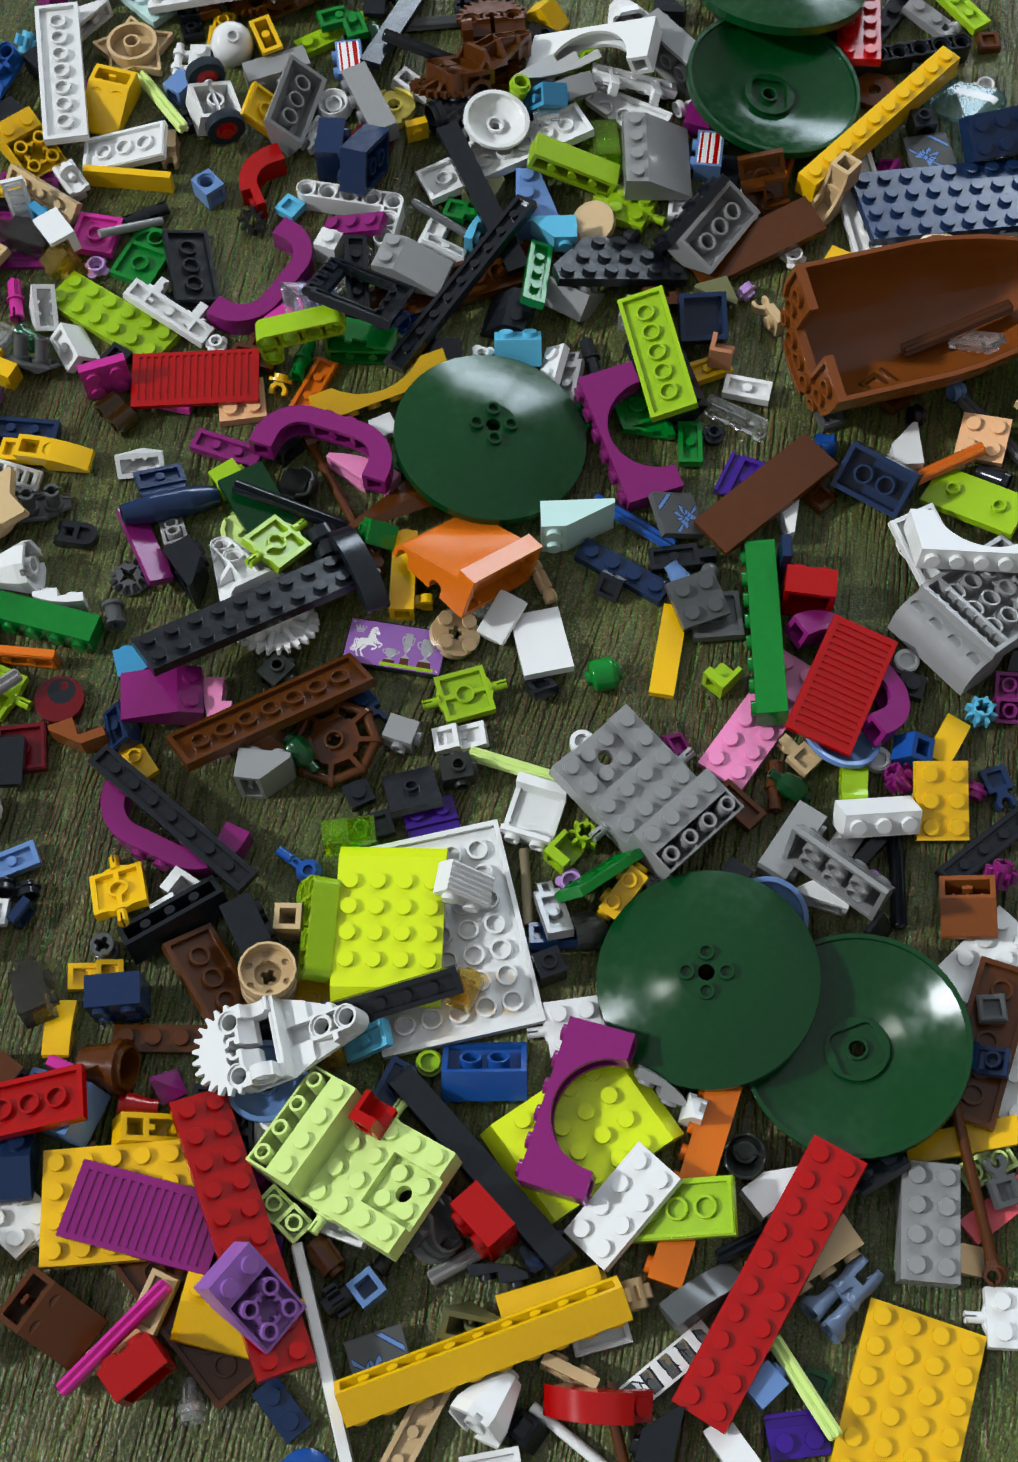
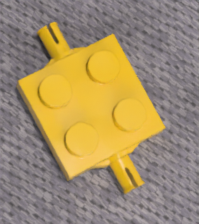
(119, 891)

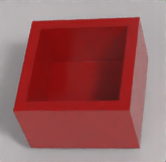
(808, 589)
(484, 1221)
(136, 1369)

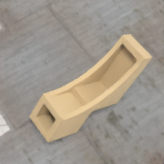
(841, 176)

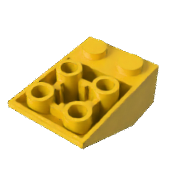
(111, 98)
(24, 144)

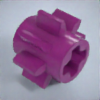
(898, 778)
(1003, 873)

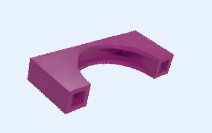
(599, 396)
(582, 1049)

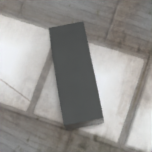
(698, 1297)

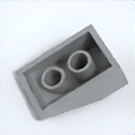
(412, 264)

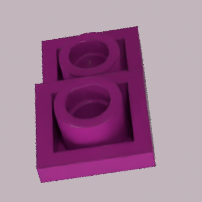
(1006, 696)

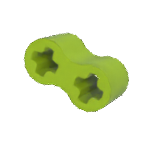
(853, 783)

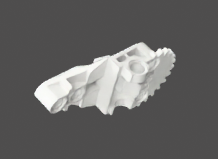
(236, 577)
(296, 1035)

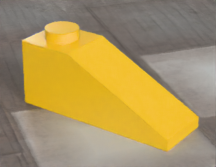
(142, 1127)

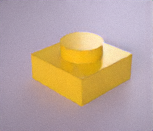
(416, 129)

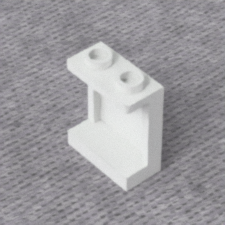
(534, 812)

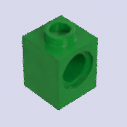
(378, 533)

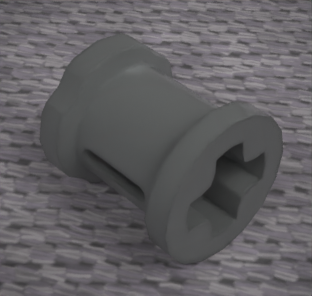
(114, 614)
(104, 940)

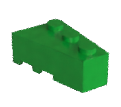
(361, 344)

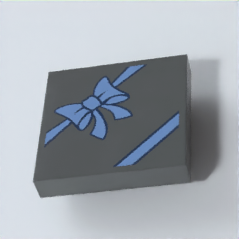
(928, 150)
(675, 514)
(376, 1348)

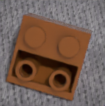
(968, 907)

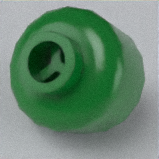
(603, 674)

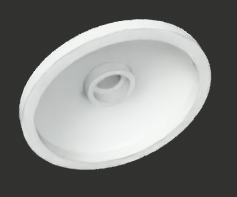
(499, 111)

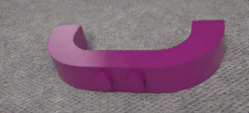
(241, 318)
(330, 427)
(892, 696)
(153, 847)

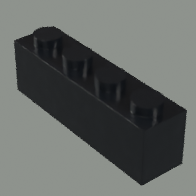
(173, 918)

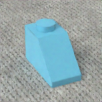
(555, 230)

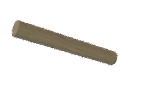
(526, 887)

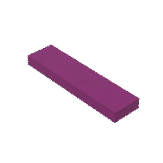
(147, 553)

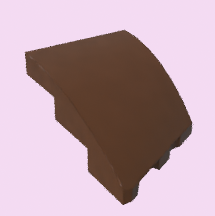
(764, 179)

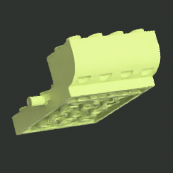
(345, 1173)

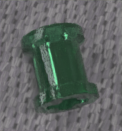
(24, 328)

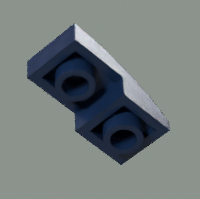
(991, 1061)

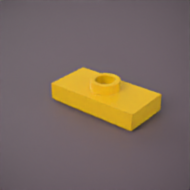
(141, 760)

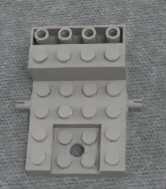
(961, 622)
(645, 793)

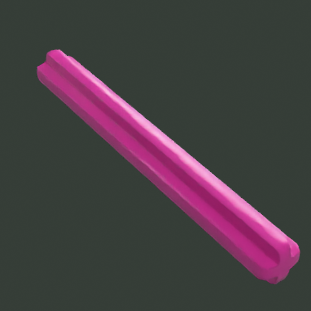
(113, 1338)

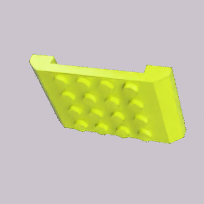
(386, 918)
(594, 1126)

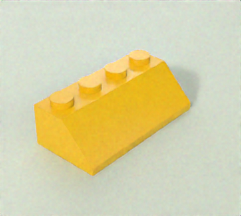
(202, 1327)

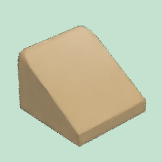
(972, 1260)

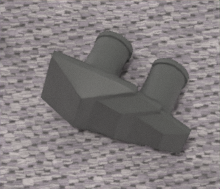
(36, 364)
(43, 504)

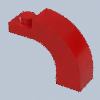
(257, 171)
(596, 1405)

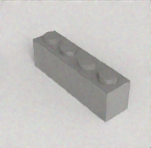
(368, 99)

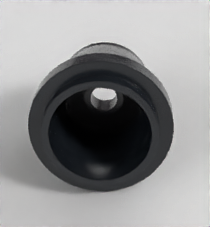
(444, 111)

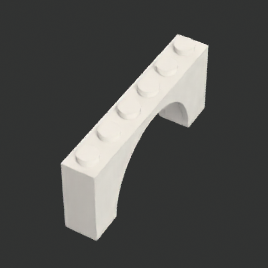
(636, 37)
(939, 548)

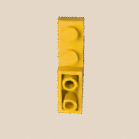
(47, 452)

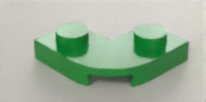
(338, 18)

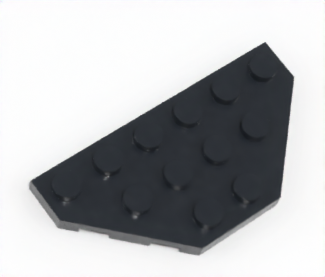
(616, 264)

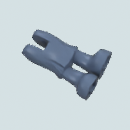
(845, 1290)

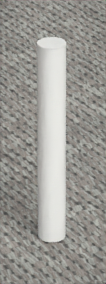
(566, 1435)

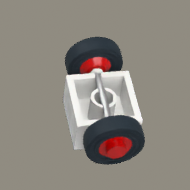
(213, 101)

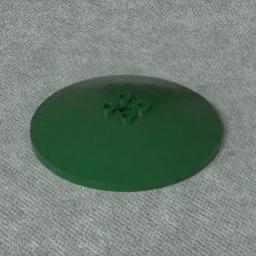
(787, 16)
(806, 76)
(484, 472)
(720, 1028)
(912, 1062)

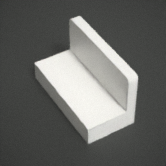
(56, 229)
(73, 346)

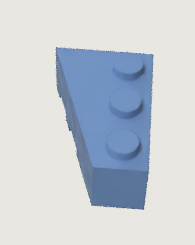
(531, 185)

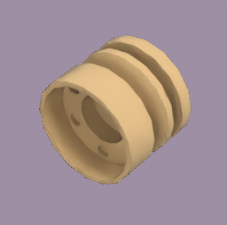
(266, 962)

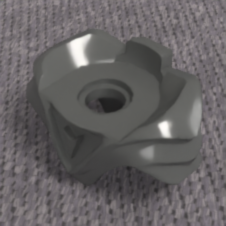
(437, 1236)

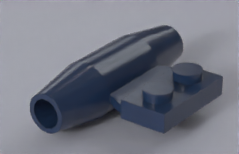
(166, 496)

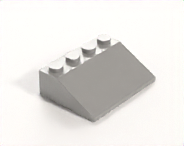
(654, 158)
(837, 871)

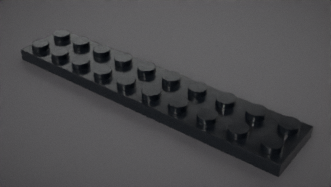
(244, 614)

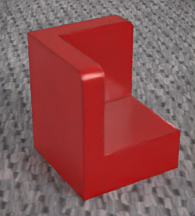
(372, 1115)

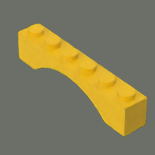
(349, 404)

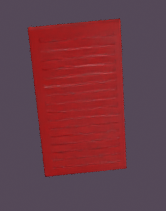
(195, 378)
(841, 685)

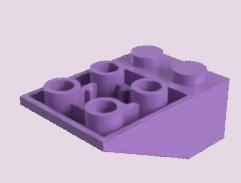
(250, 1295)

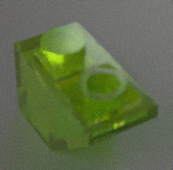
(347, 832)

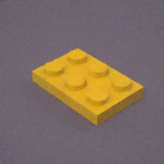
(943, 795)

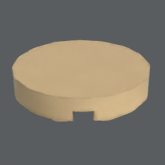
(595, 219)

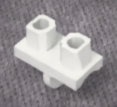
(72, 180)

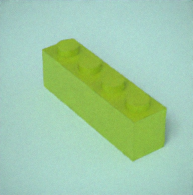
(573, 165)

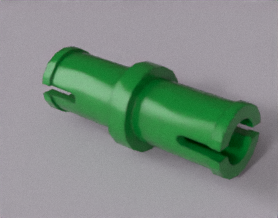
(302, 361)

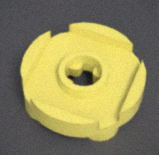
(405, 102)

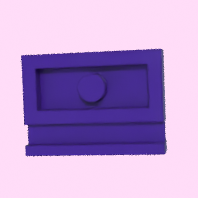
(735, 472)
(433, 820)
(794, 1436)

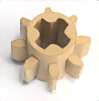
(637, 1293)

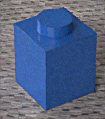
(912, 747)

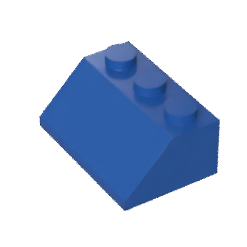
(484, 1072)

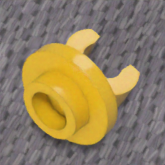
(279, 380)

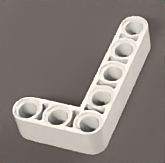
(328, 198)

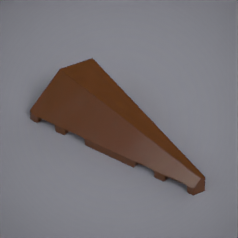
(398, 502)

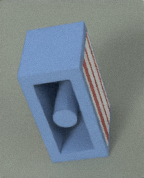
(346, 55)
(708, 155)

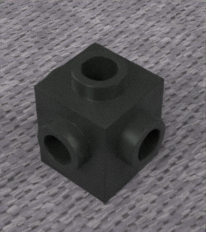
(276, 670)
(457, 770)

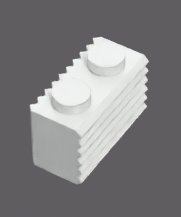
(463, 886)

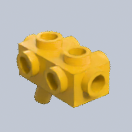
(629, 885)

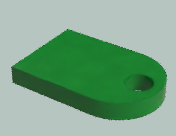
(141, 258)

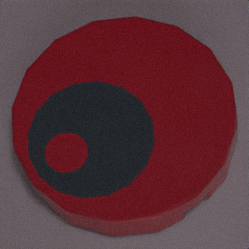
(59, 699)

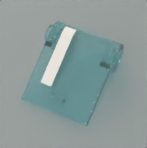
(963, 99)

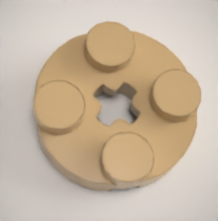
(445, 642)

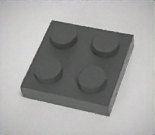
(697, 599)

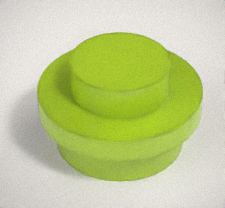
(429, 1063)

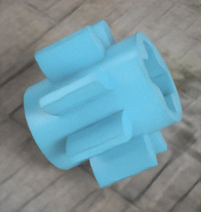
(25, 40)
(980, 711)

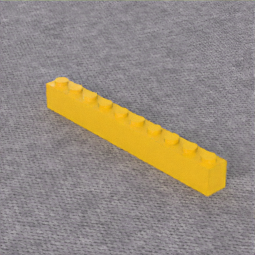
(881, 119)
(482, 1351)

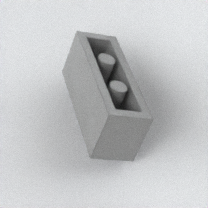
(269, 68)
(771, 861)

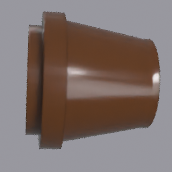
(111, 1065)

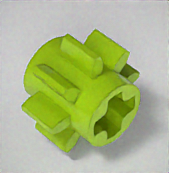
(583, 842)

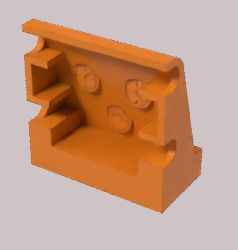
(470, 562)

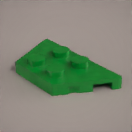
(635, 419)

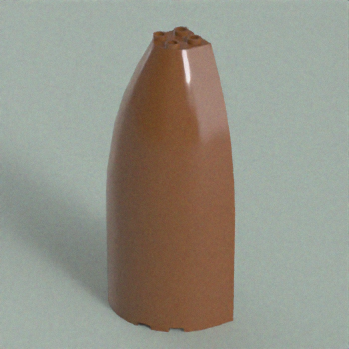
(859, 307)

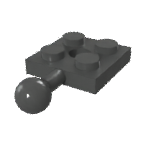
(728, 627)

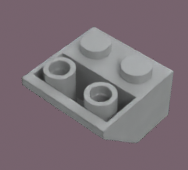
(573, 301)
(263, 772)

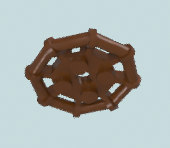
(348, 747)

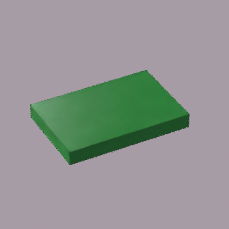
(598, 875)

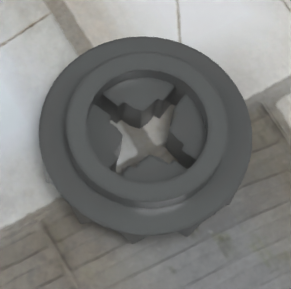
(126, 586)

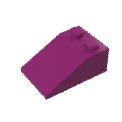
(162, 699)

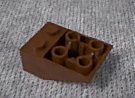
(51, 1318)

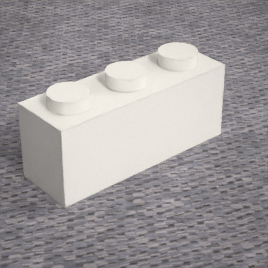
(877, 817)

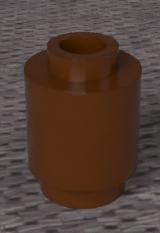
(326, 1257)

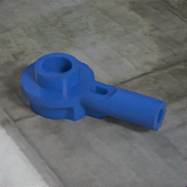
(303, 868)

